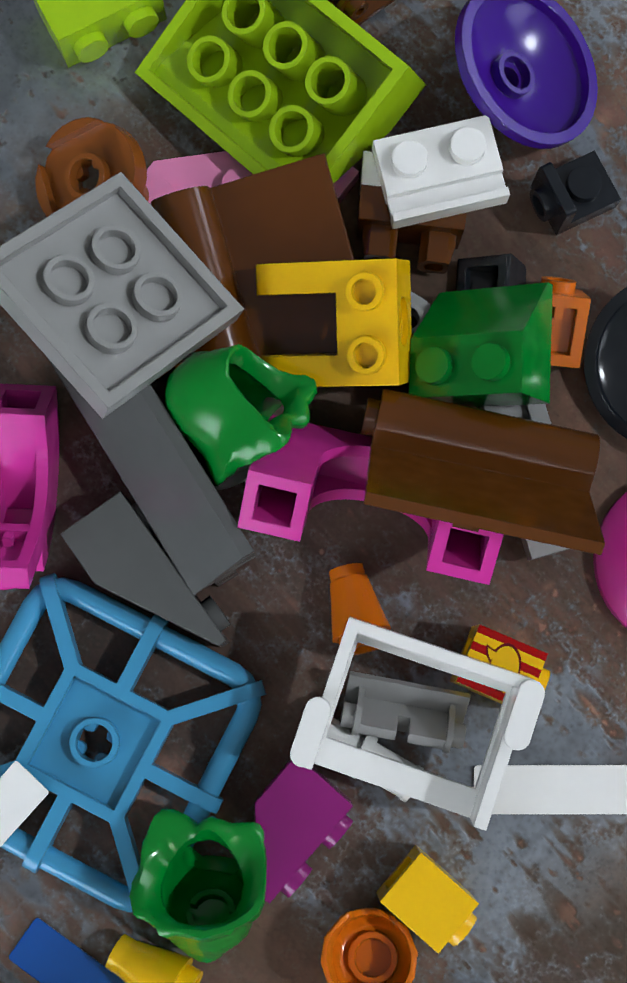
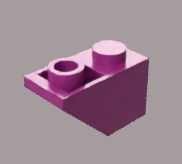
(298, 815)

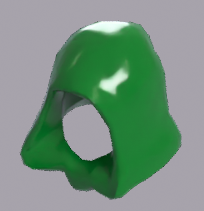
(225, 405)
(195, 898)

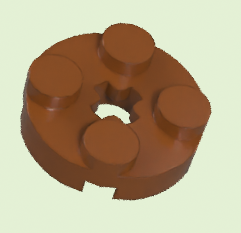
(82, 145)

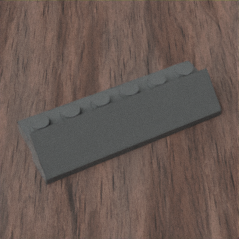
(169, 488)

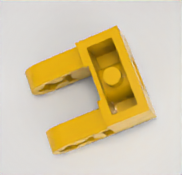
(370, 319)

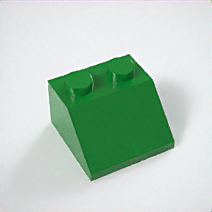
(485, 347)

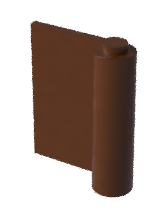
(266, 219)
(482, 470)

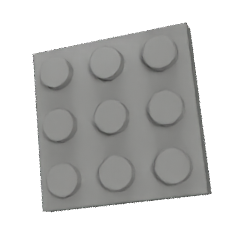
(111, 293)

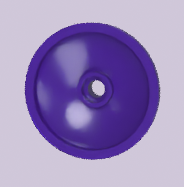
(527, 69)

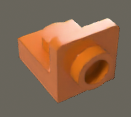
(569, 321)

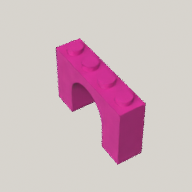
(333, 465)

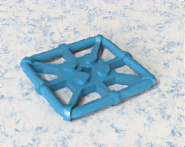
(134, 726)

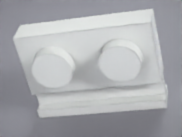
(440, 171)

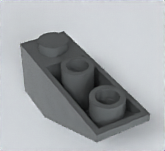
(127, 559)

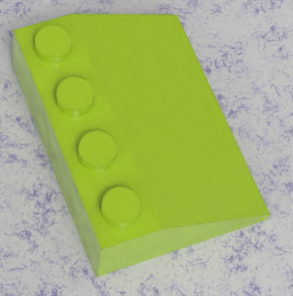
(280, 80)

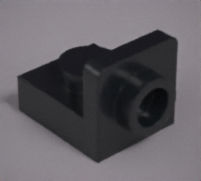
(572, 192)

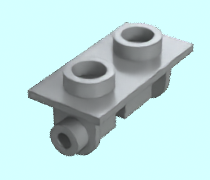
(388, 705)

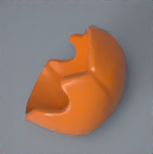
(368, 948)

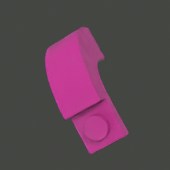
(27, 480)

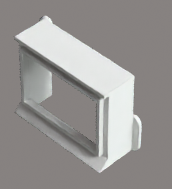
(511, 730)

